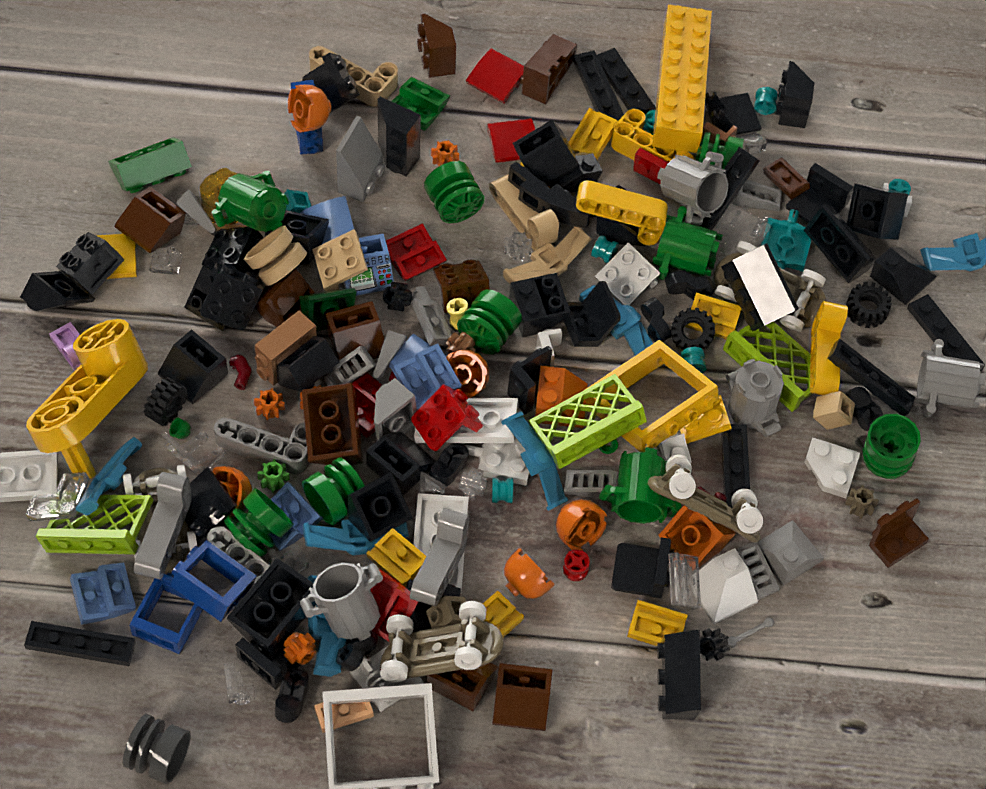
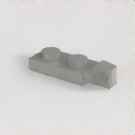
(430, 317)

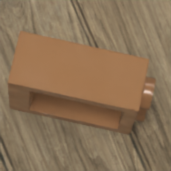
(281, 344)

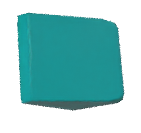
(297, 200)

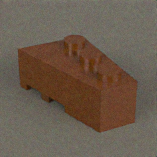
(547, 68)

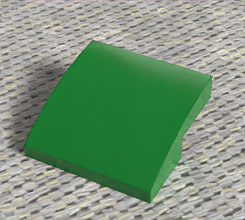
(422, 99)

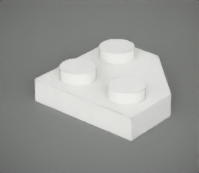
(832, 466)

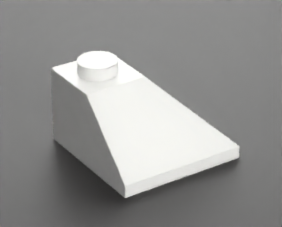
(726, 586)

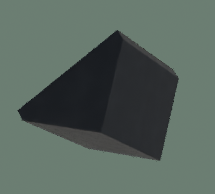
(378, 507)

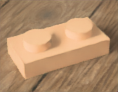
(345, 713)

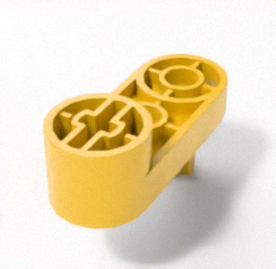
(107, 372)

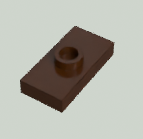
(786, 178)

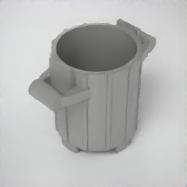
(695, 185)
(947, 380)
(756, 396)
(345, 599)

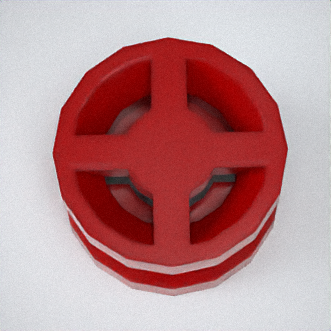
(579, 559)

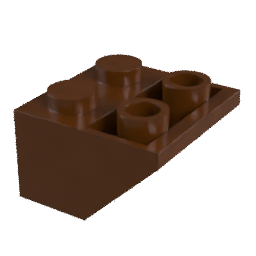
(438, 47)
(151, 220)
(282, 298)
(355, 328)
(464, 685)
(522, 697)

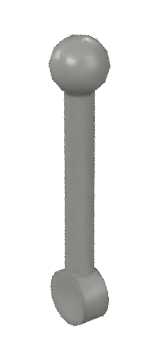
(732, 641)

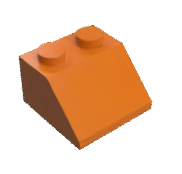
(555, 387)
(696, 535)

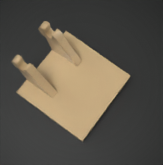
(339, 260)

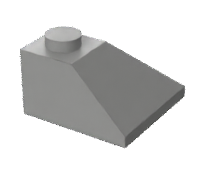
(393, 409)
(789, 552)

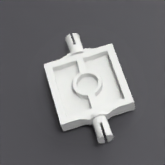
(502, 461)

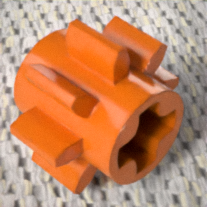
(444, 153)
(269, 404)
(300, 648)

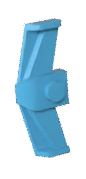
(967, 254)
(628, 326)
(537, 459)
(108, 477)
(346, 538)
(328, 645)

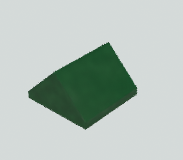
(316, 305)

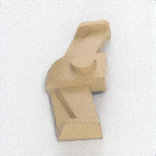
(550, 258)

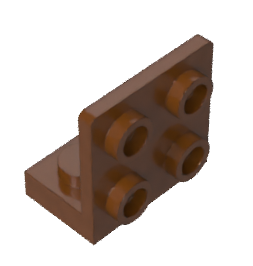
(461, 281)
(897, 534)

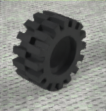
(871, 294)
(697, 317)
(165, 401)

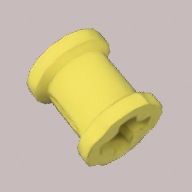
(456, 308)

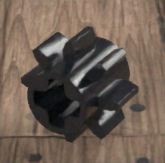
(397, 296)
(713, 644)

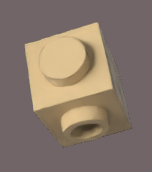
(834, 410)

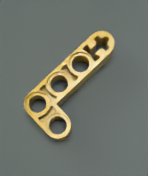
(630, 136)
(624, 207)
(824, 333)

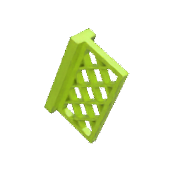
(742, 351)
(596, 432)
(95, 540)

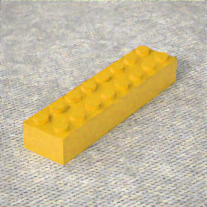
(682, 79)

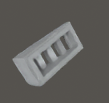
(754, 201)
(193, 208)
(391, 345)
(370, 364)
(601, 476)
(753, 549)

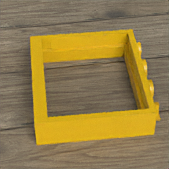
(680, 416)

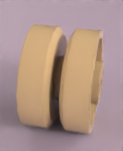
(275, 255)

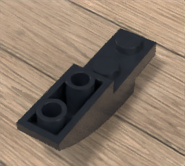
(540, 197)

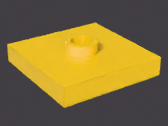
(127, 250)

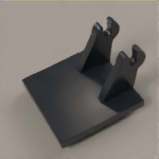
(732, 111)
(208, 503)

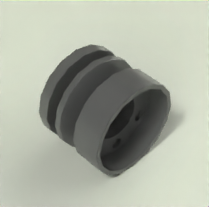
(156, 748)

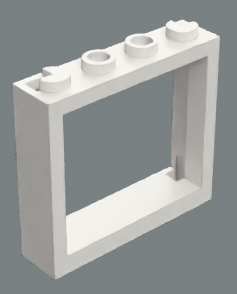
(380, 694)

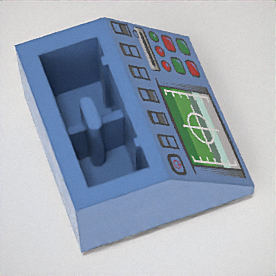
(379, 267)

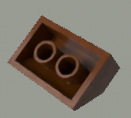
(332, 424)

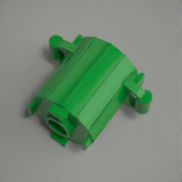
(251, 202)
(686, 246)
(632, 496)

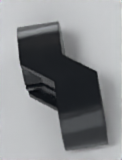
(684, 283)
(653, 312)
(865, 409)
(453, 455)
(351, 655)
(287, 706)

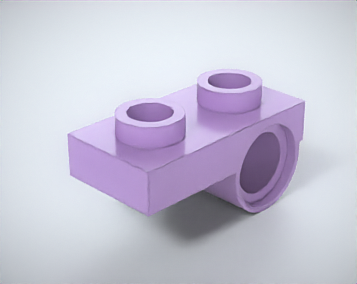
(63, 340)

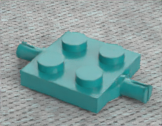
(788, 242)

